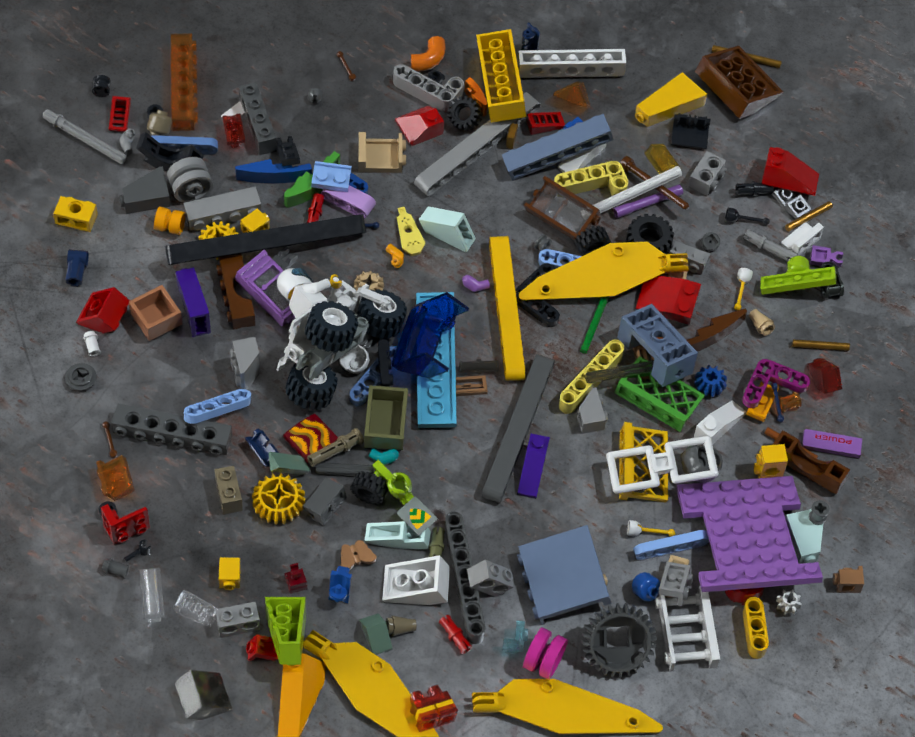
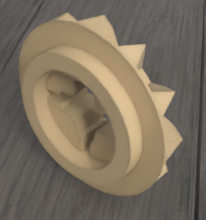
(362, 279)

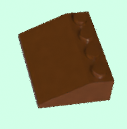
(738, 81)

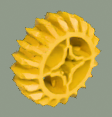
(293, 502)

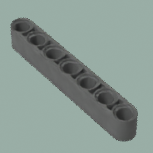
(467, 604)

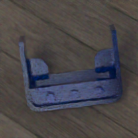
(422, 335)

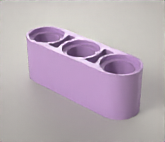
(353, 201)

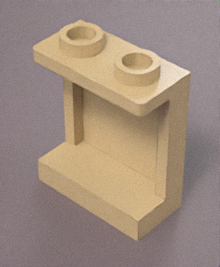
(381, 154)

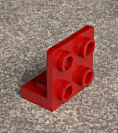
(123, 528)

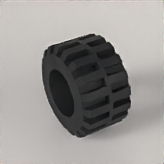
(652, 227)

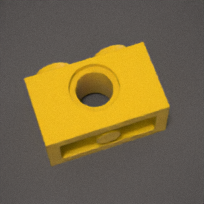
(66, 216)
(771, 461)

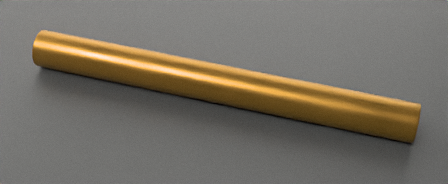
(758, 59)

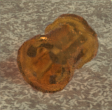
(790, 401)

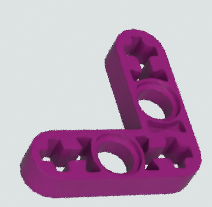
(772, 375)

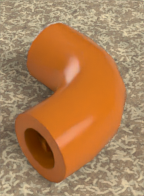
(432, 57)

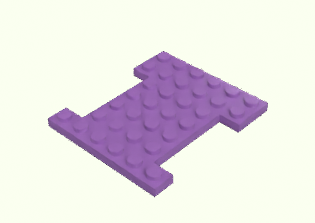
(748, 533)

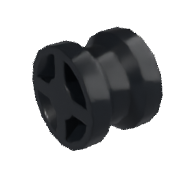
(101, 85)

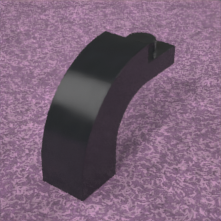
(160, 155)

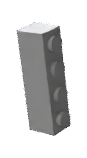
(221, 207)

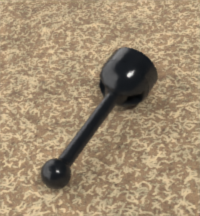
(732, 215)

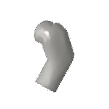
(125, 141)

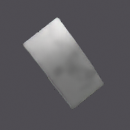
(792, 203)

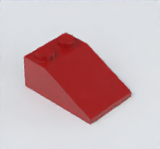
(789, 172)
(671, 297)

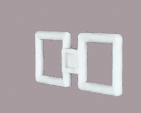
(662, 464)

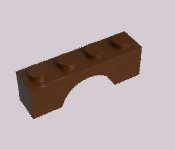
(240, 309)
(825, 473)

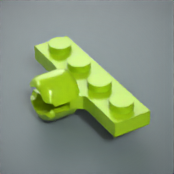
(798, 277)
(398, 483)

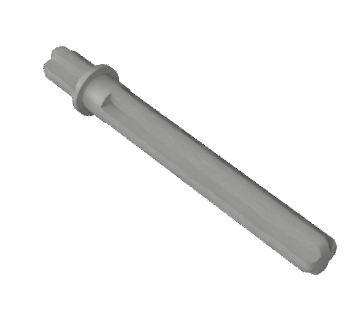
(84, 136)

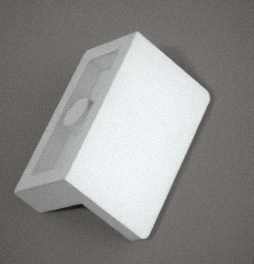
(803, 238)

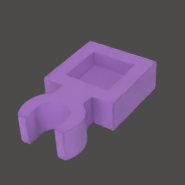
(823, 254)

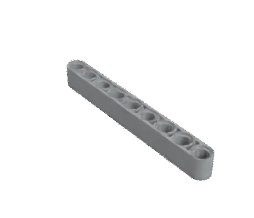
(469, 150)

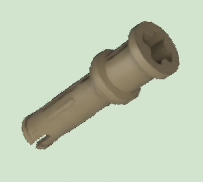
(343, 444)

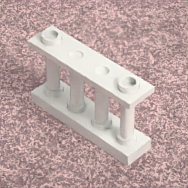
(706, 635)

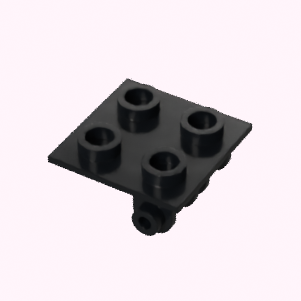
(690, 131)

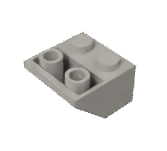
(245, 361)

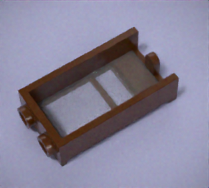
(563, 209)

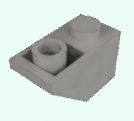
(591, 414)

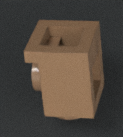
(849, 580)

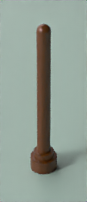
(629, 166)

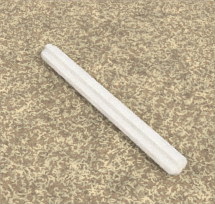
(639, 189)

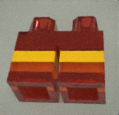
(432, 710)

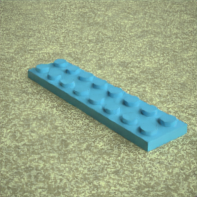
(438, 394)

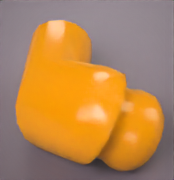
(397, 255)

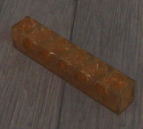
(183, 83)

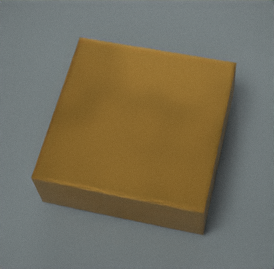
(511, 137)

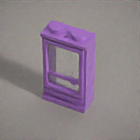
(260, 281)

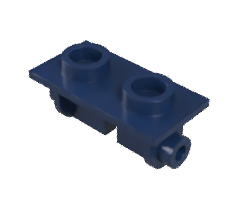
(530, 38)
(258, 445)

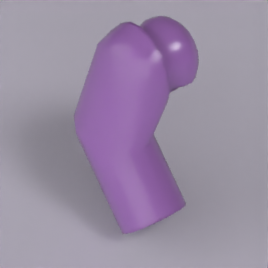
(474, 285)

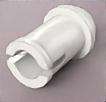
(90, 339)

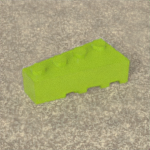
(287, 627)

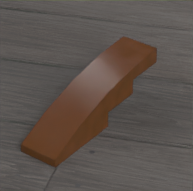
(717, 330)

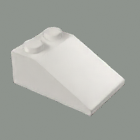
(417, 581)

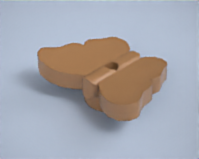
(362, 552)

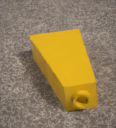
(675, 97)

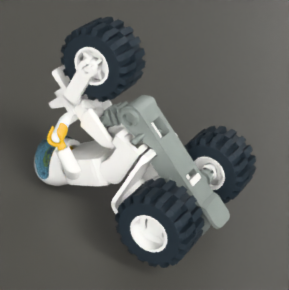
(329, 330)

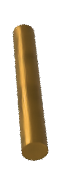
(810, 215)
(821, 345)

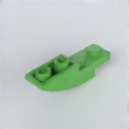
(302, 189)

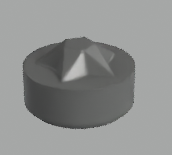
(710, 241)

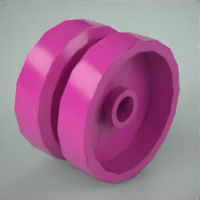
(545, 653)

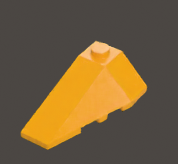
(299, 694)

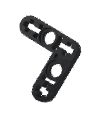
(538, 314)

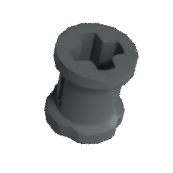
(819, 512)

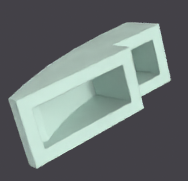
(396, 536)

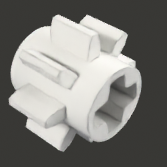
(787, 607)

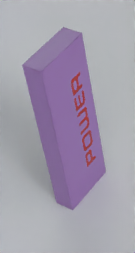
(832, 443)

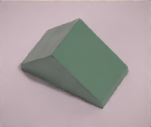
(376, 634)

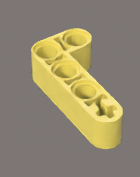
(594, 177)

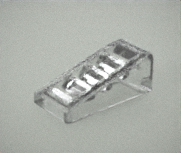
(193, 599)

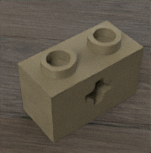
(228, 490)

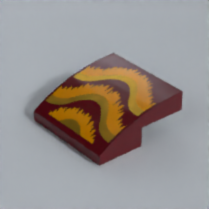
(309, 436)

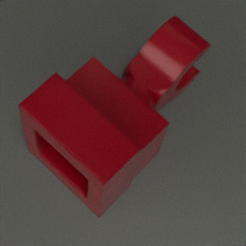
(295, 579)

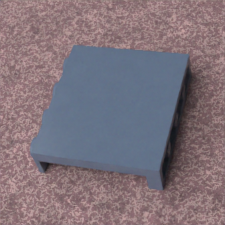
(563, 573)

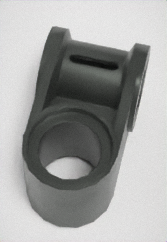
(832, 290)

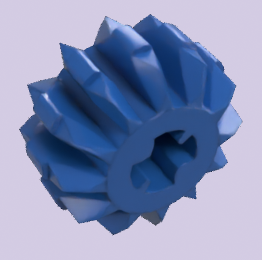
(710, 381)

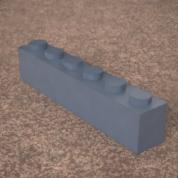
(557, 147)

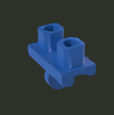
(340, 585)

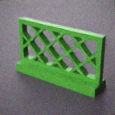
(652, 402)

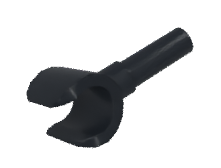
(143, 551)

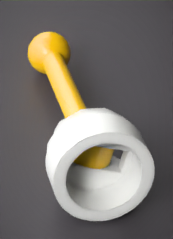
(744, 276)
(634, 529)

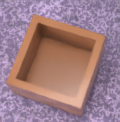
(155, 313)

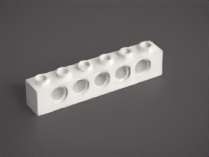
(571, 63)

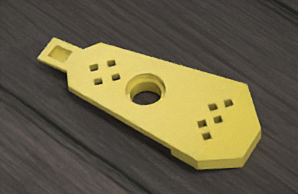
(414, 237)

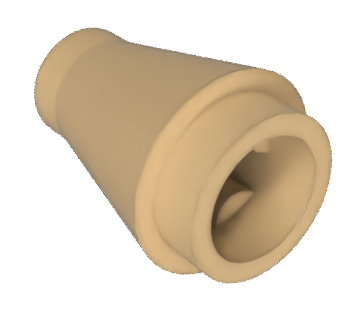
(762, 323)

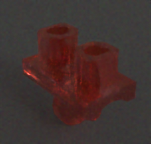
(234, 130)

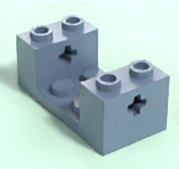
(672, 355)

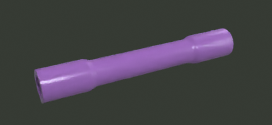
(628, 208)

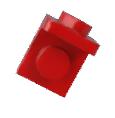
(261, 647)

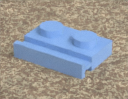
(331, 176)

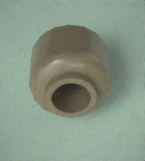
(159, 123)

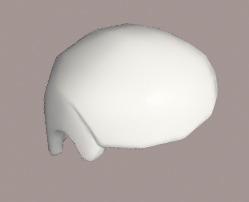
(355, 360)

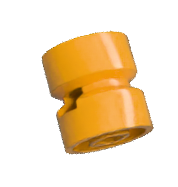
(166, 220)

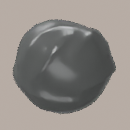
(695, 460)

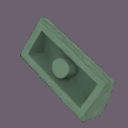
(287, 464)

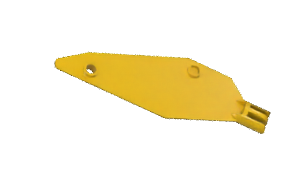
(605, 272)
(368, 684)
(563, 708)

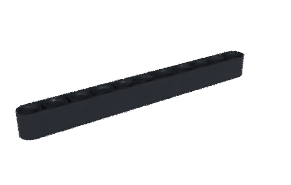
(265, 239)

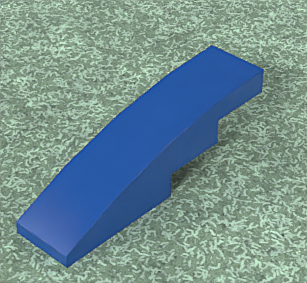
(266, 172)

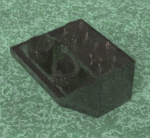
(202, 694)

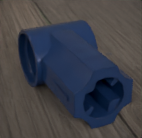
(76, 262)

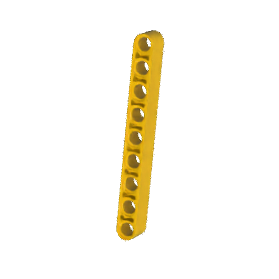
(507, 308)

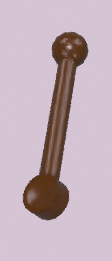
(352, 77)
(113, 453)

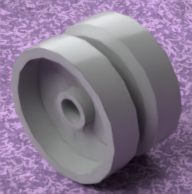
(190, 179)

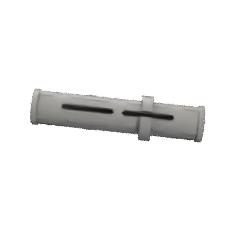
(768, 245)

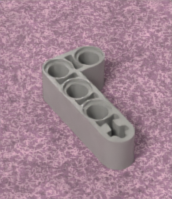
(428, 89)

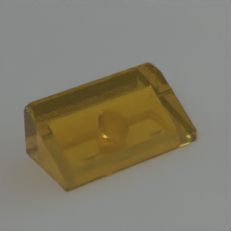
(660, 158)

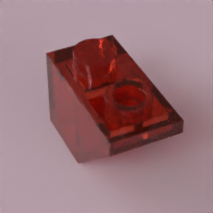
(825, 375)

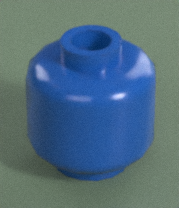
(646, 586)

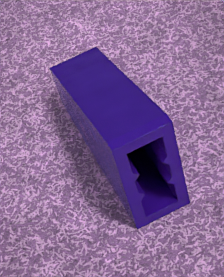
(193, 302)

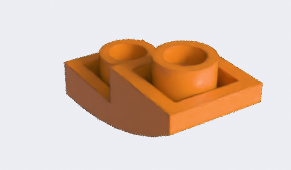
(474, 91)

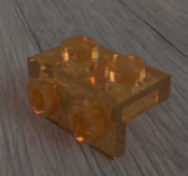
(115, 478)

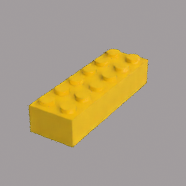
(501, 76)

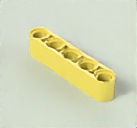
(577, 396)

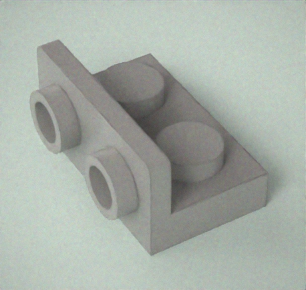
(696, 258)
(675, 581)

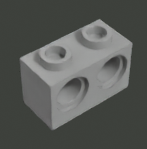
(708, 169)
(490, 578)
(237, 619)

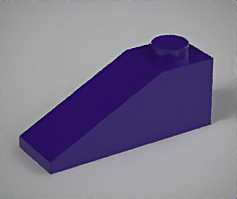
(533, 465)

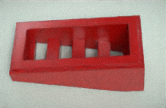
(119, 101)
(534, 128)

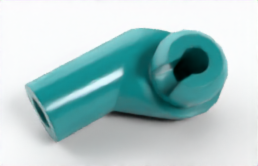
(386, 457)

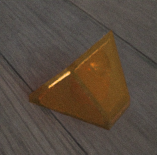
(574, 93)

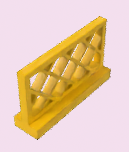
(627, 465)

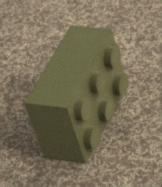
(385, 417)

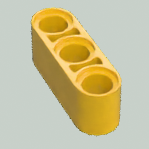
(753, 636)

